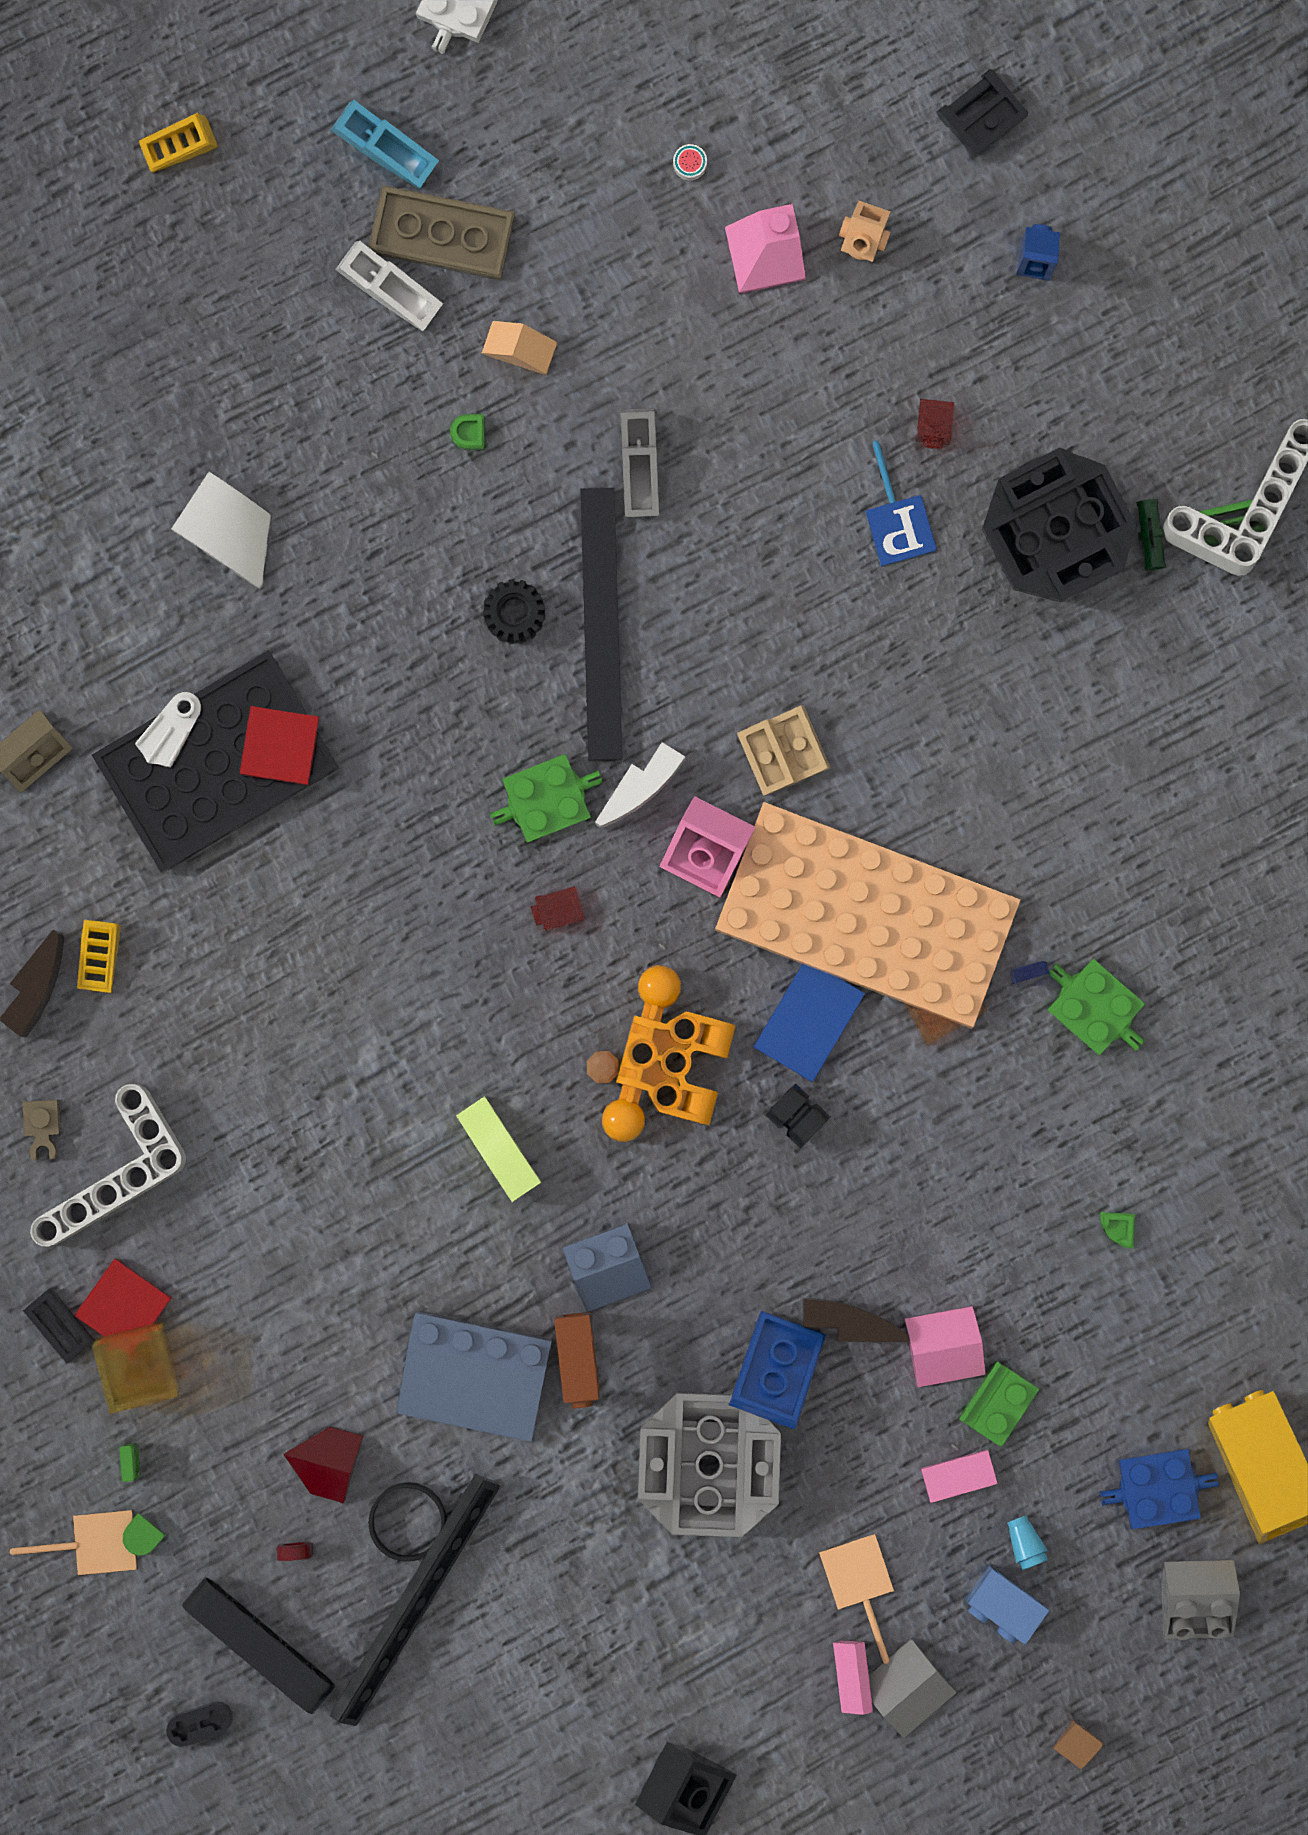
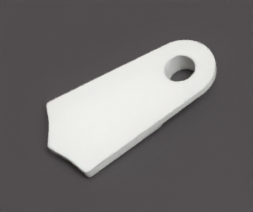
(169, 731)

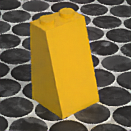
(1263, 1464)

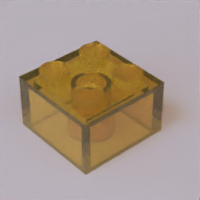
(136, 1367)

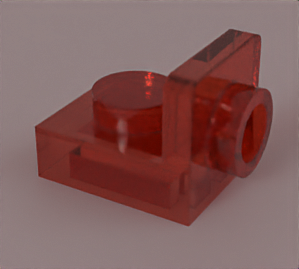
(934, 423)
(558, 909)

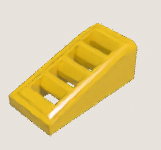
(182, 154)
(111, 957)

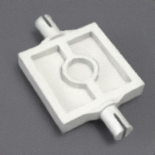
(456, 19)

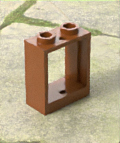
(577, 1359)

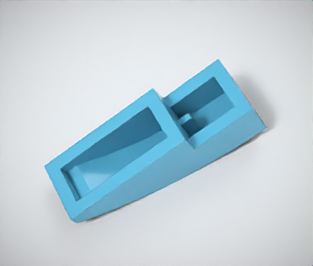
(384, 144)

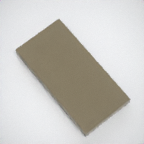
(441, 232)

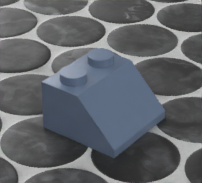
(607, 1267)

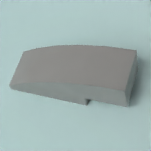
(639, 462)

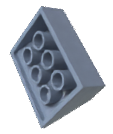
(473, 1375)

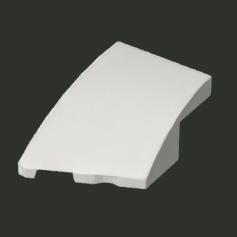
(227, 528)

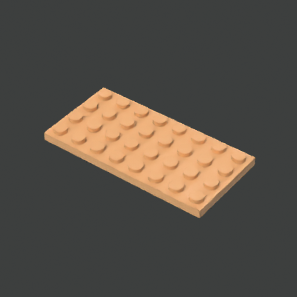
(867, 915)

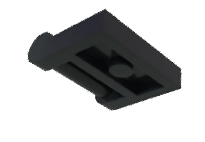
(989, 121)

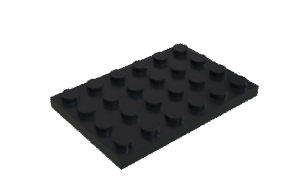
(203, 793)

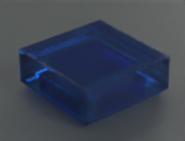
(1029, 972)

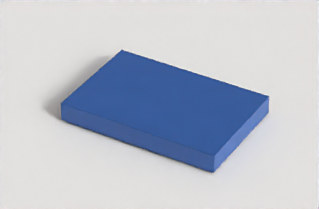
(808, 1021)
(777, 1370)

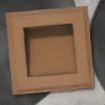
(1078, 1744)

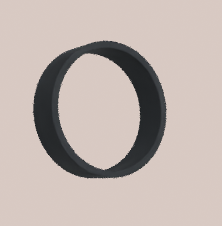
(406, 1558)

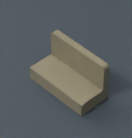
(31, 751)

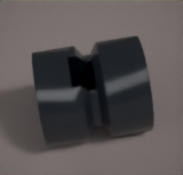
(797, 1116)

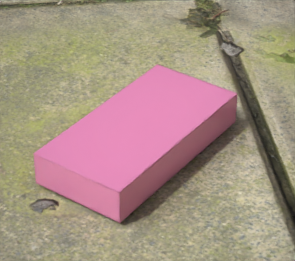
(958, 1476)
(853, 1677)

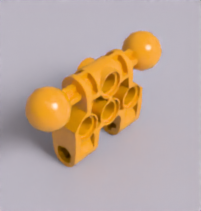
(624, 1118)

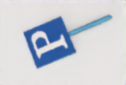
(899, 527)

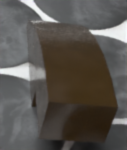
(35, 985)
(851, 1322)

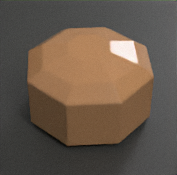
(602, 1067)

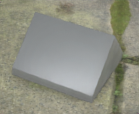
(908, 1688)

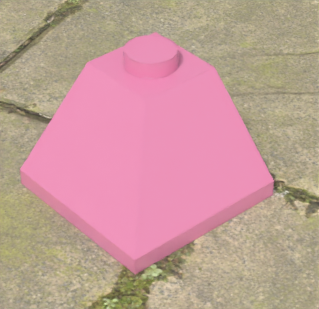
(766, 249)

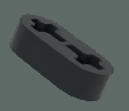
(196, 1716)

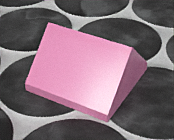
(945, 1346)

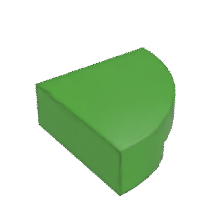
(1119, 1227)

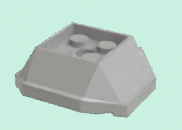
(716, 1502)

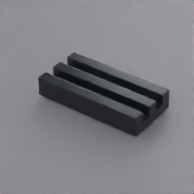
(68, 1315)

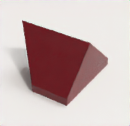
(326, 1462)

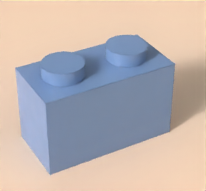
(1006, 1605)

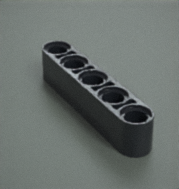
(258, 1645)

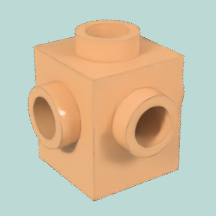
(865, 231)

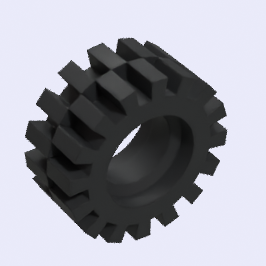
(504, 593)

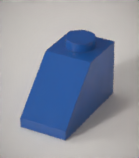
(1038, 252)

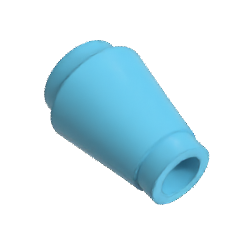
(1026, 1543)

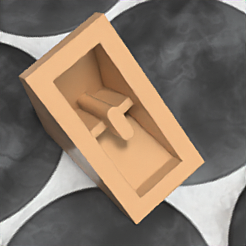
(519, 346)

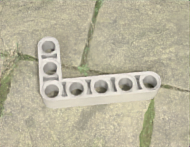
(1259, 510)
(120, 1179)

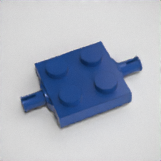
(1159, 1489)

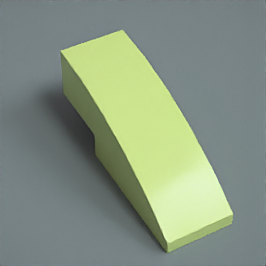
(498, 1149)

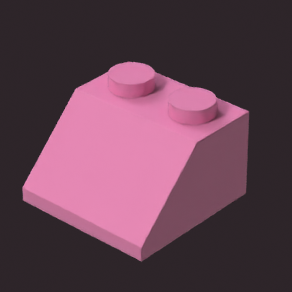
(707, 846)

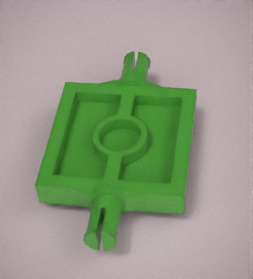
(546, 798)
(1096, 1006)

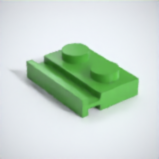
(998, 1403)

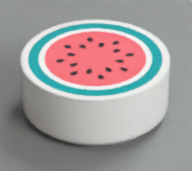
(690, 162)

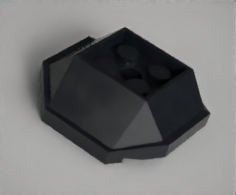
(1067, 491)

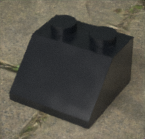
(685, 1790)

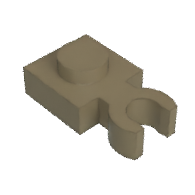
(42, 1121)

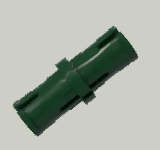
(1149, 511)

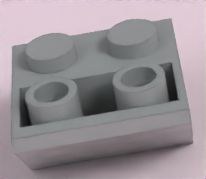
(1199, 1599)

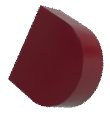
(294, 1551)

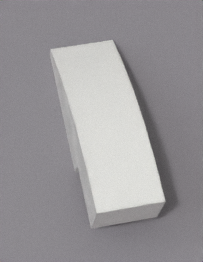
(389, 285)
(641, 786)

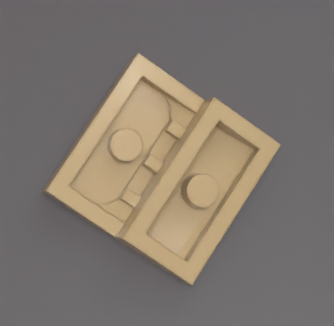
(783, 750)

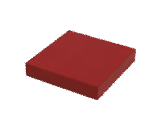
(279, 745)
(122, 1301)

